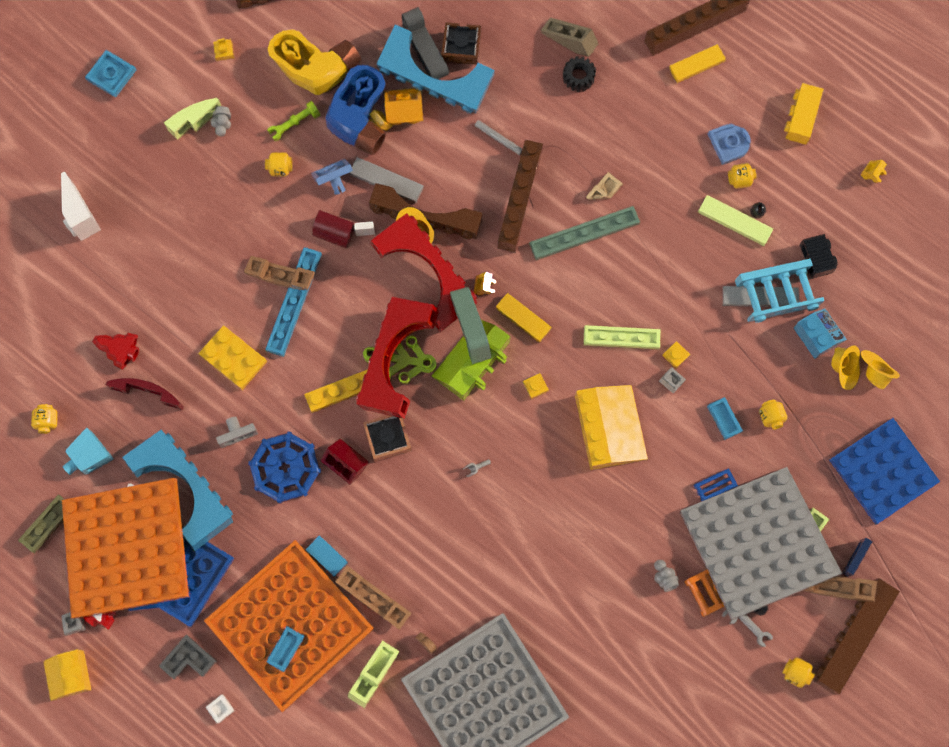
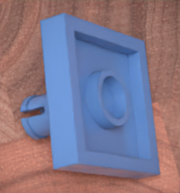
(332, 173)

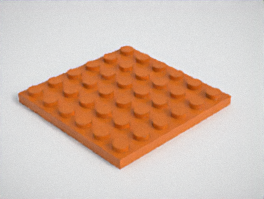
(124, 548)
(295, 595)

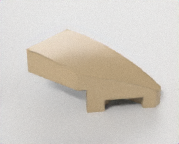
(605, 189)

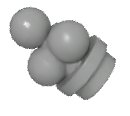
(221, 120)
(666, 576)

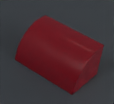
(333, 229)
(344, 461)

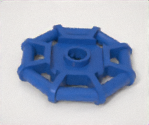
(274, 462)

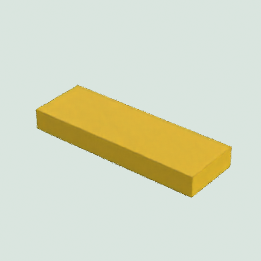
(697, 63)
(523, 317)

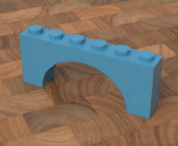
(465, 92)
(161, 455)

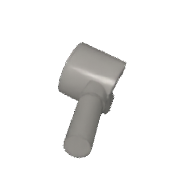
(475, 467)

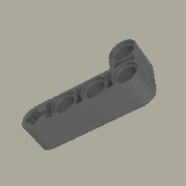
(423, 44)

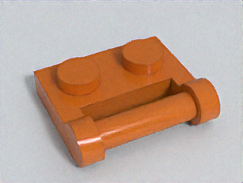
(711, 590)

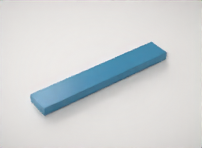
(291, 307)

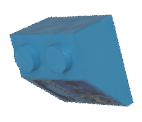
(819, 333)

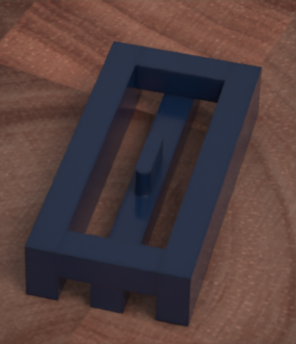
(857, 556)

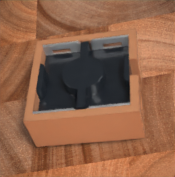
(387, 437)

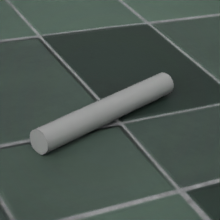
(498, 137)

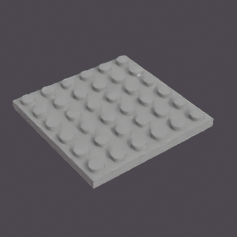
(760, 543)
(485, 691)

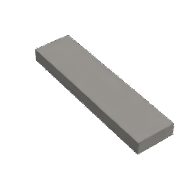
(374, 174)
(739, 296)

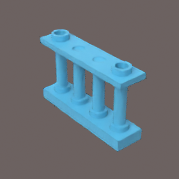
(782, 272)

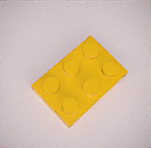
(233, 357)

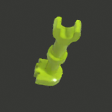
(294, 120)

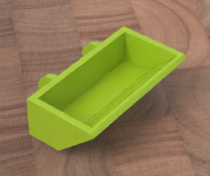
(460, 374)

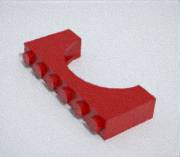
(407, 237)
(400, 320)

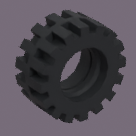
(581, 64)

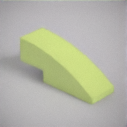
(191, 117)
(373, 674)

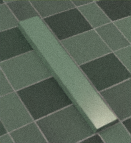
(584, 233)

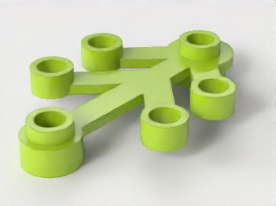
(403, 360)

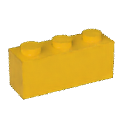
(803, 113)

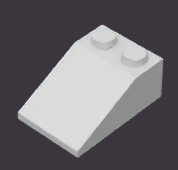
(76, 213)

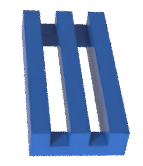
(730, 478)

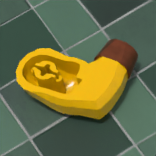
(308, 65)

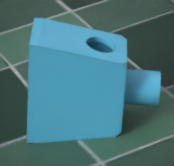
(86, 454)

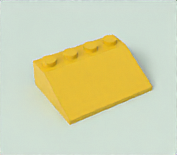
(610, 426)

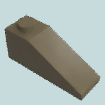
(572, 36)

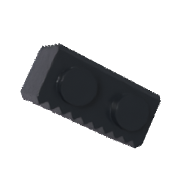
(818, 250)

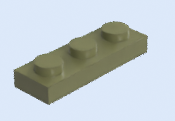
(43, 526)

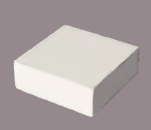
(364, 228)
(220, 708)

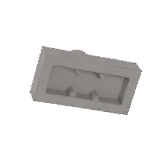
(236, 433)

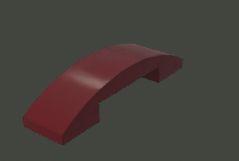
(124, 384)

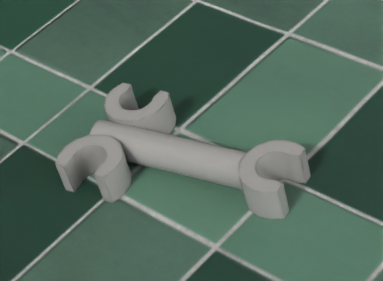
(753, 627)

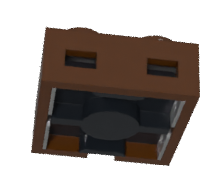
(461, 43)

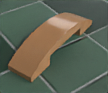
(279, 275)
(846, 588)
(373, 597)

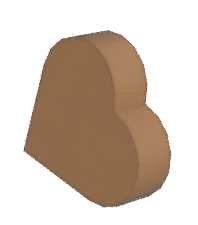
(426, 643)

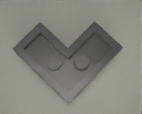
(187, 653)

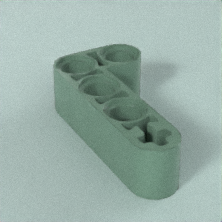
(471, 325)

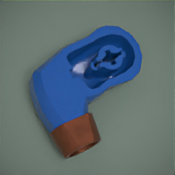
(351, 109)

